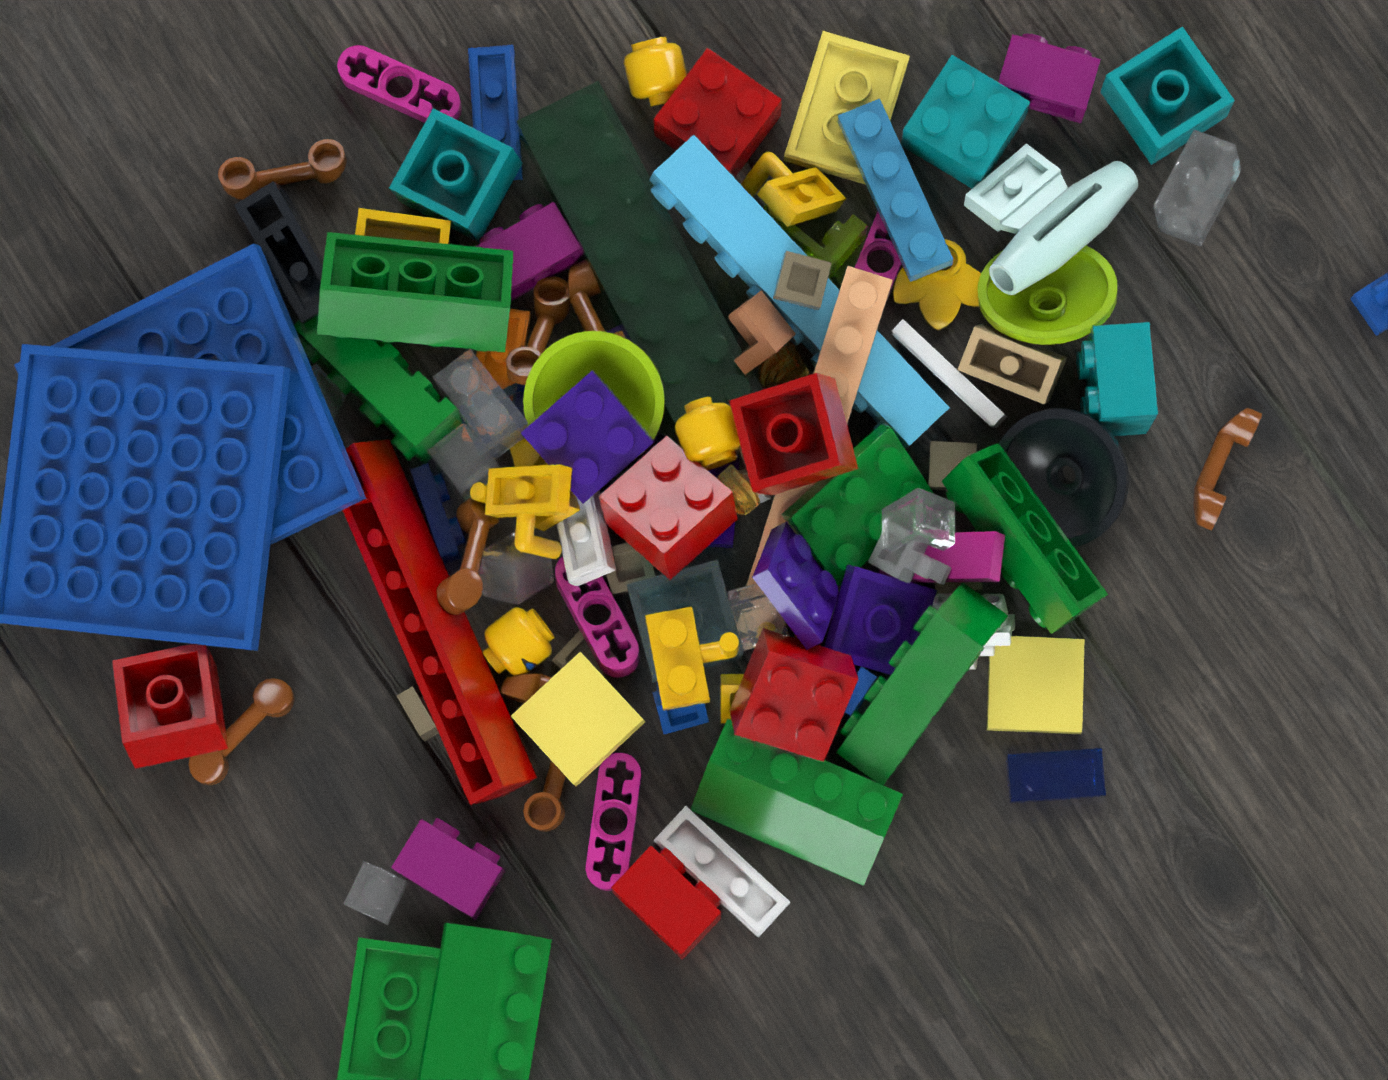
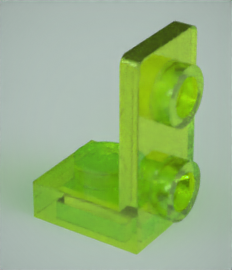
(839, 241)

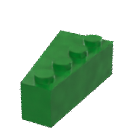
(385, 387)
(920, 683)

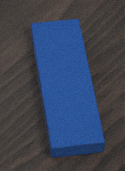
(495, 95)

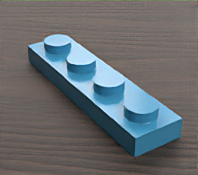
(895, 190)

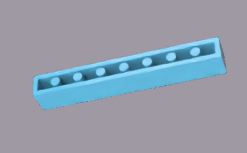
(754, 248)

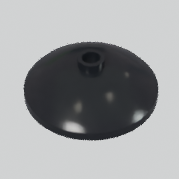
(1066, 437)

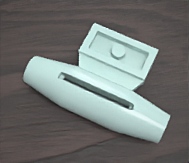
(1048, 217)

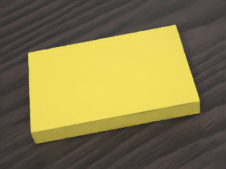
(840, 80)

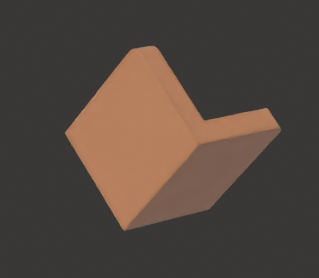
(761, 328)

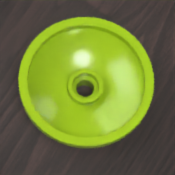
(1056, 307)
(616, 362)

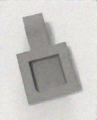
(909, 560)

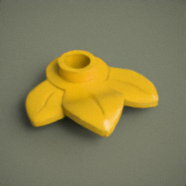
(941, 291)

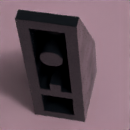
(286, 246)

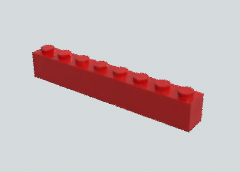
(435, 642)

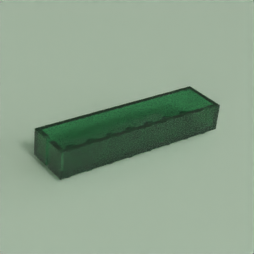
(634, 249)

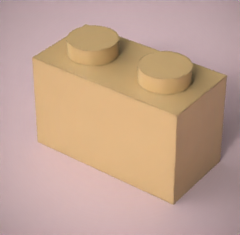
(1012, 364)

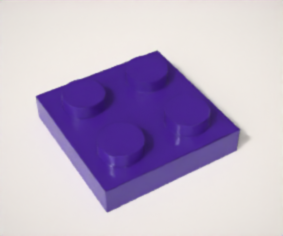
(589, 434)
(796, 585)
(876, 617)

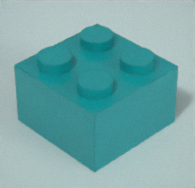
(1166, 95)
(964, 122)
(456, 174)
(1119, 377)

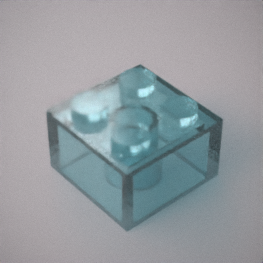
(695, 587)

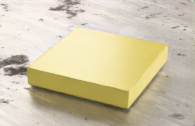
(1036, 686)
(578, 719)

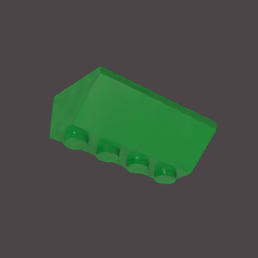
(415, 292)
(1036, 550)
(797, 804)
(484, 1005)

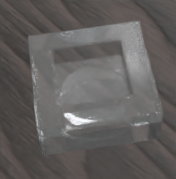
(376, 893)

